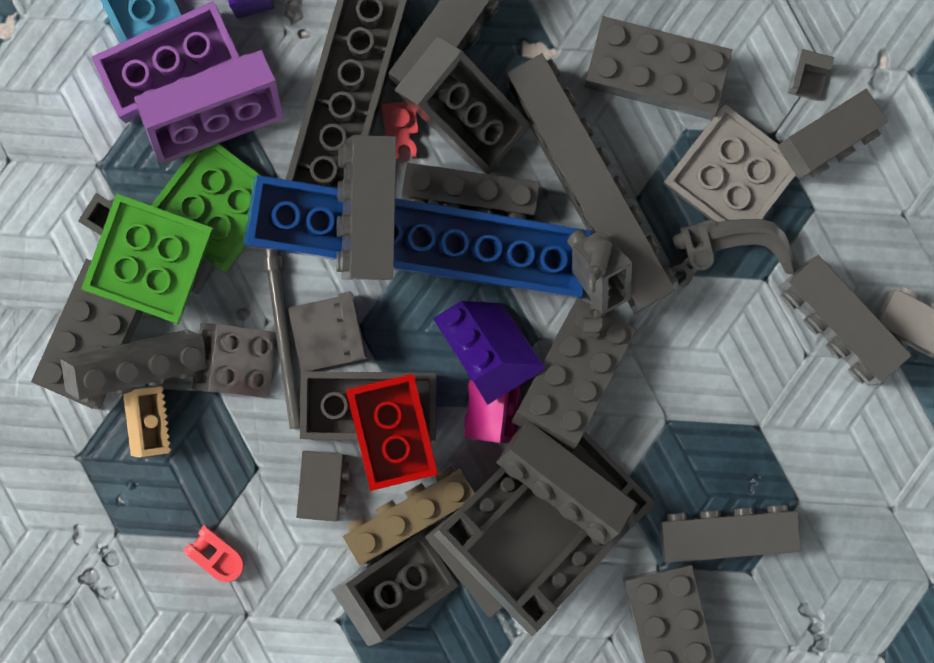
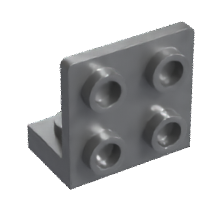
(327, 332)
(236, 360)

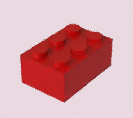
(392, 432)

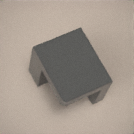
(810, 74)

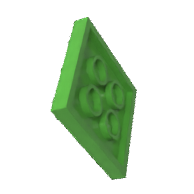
(216, 192)
(147, 258)

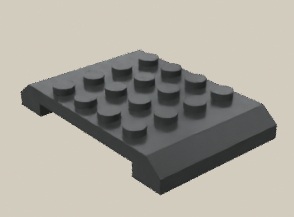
(524, 545)

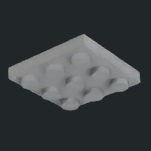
(731, 170)

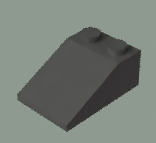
(394, 589)

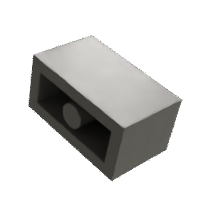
(322, 486)

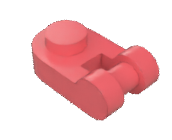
(226, 562)

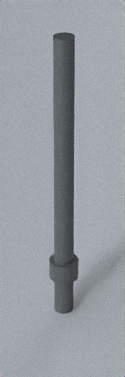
(272, 265)

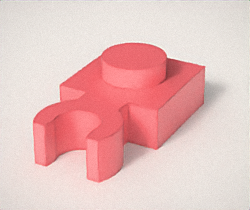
(400, 122)

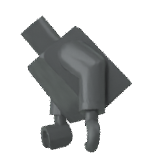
(602, 273)

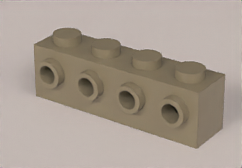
(410, 516)

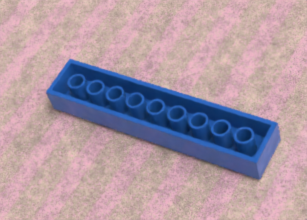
(426, 238)

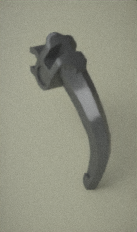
(712, 236)

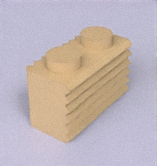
(146, 421)

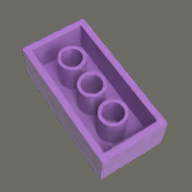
(163, 56)
(210, 107)

